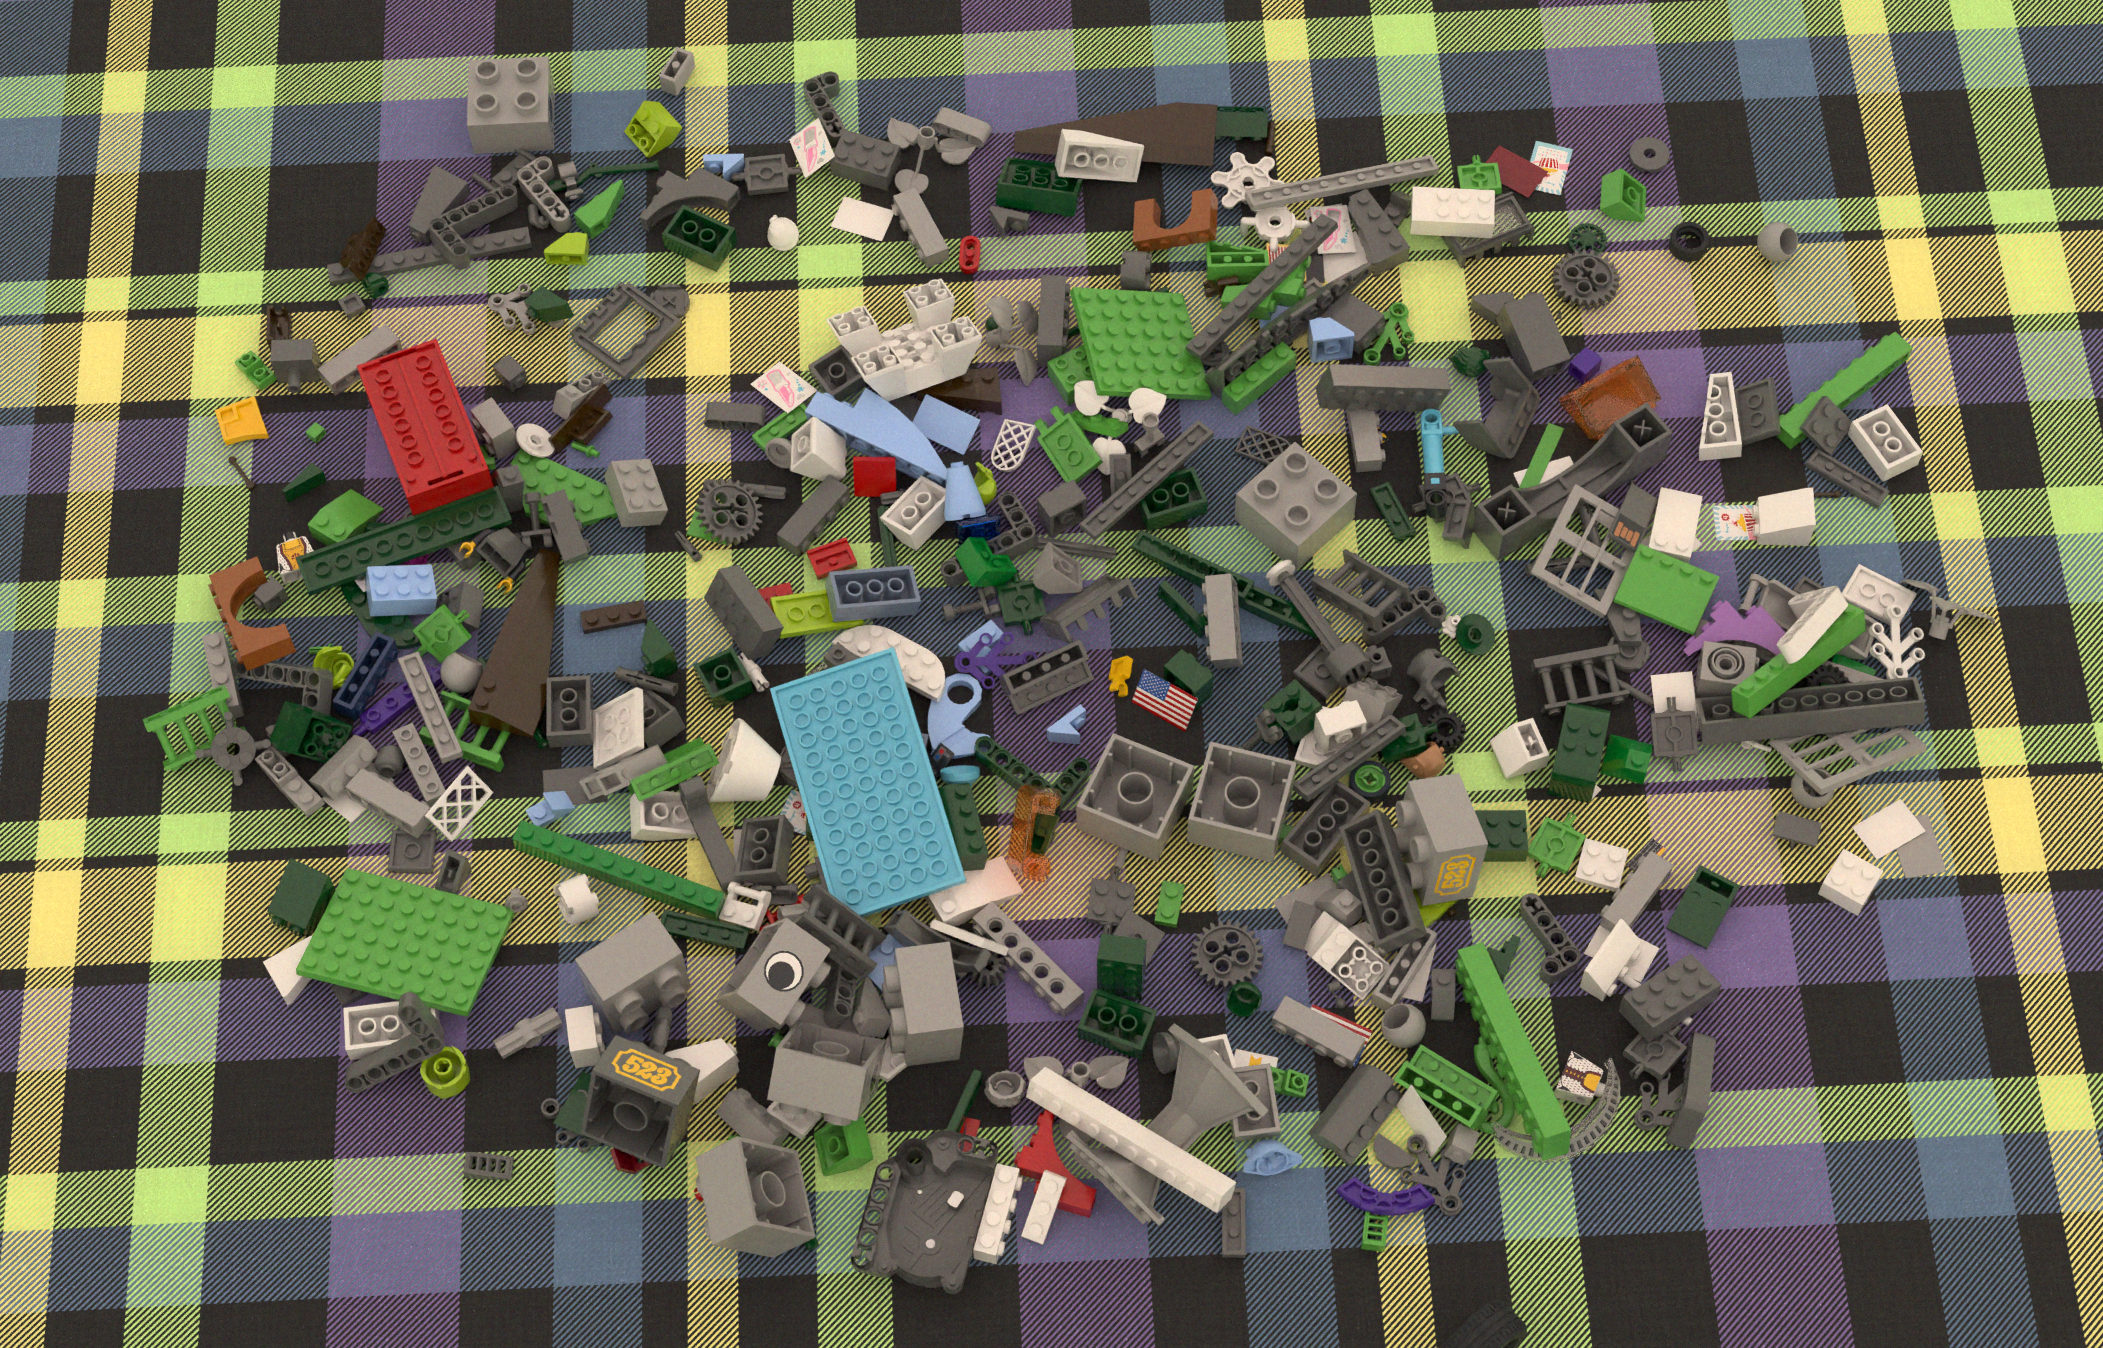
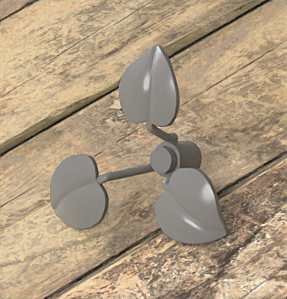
(905, 134)
(1002, 312)
(1941, 624)
(1107, 1071)

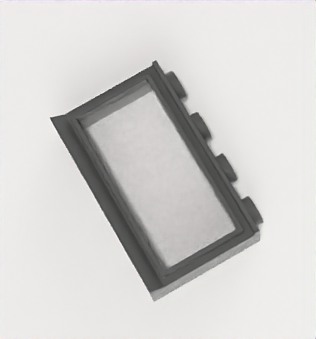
(1508, 226)
(1085, 601)

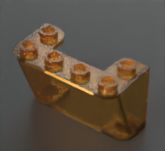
(1029, 801)

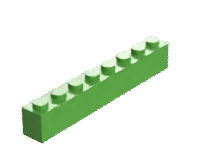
(1847, 384)
(1779, 676)

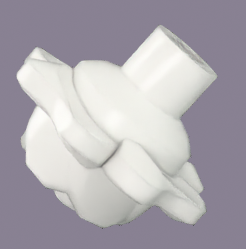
(1450, 624)

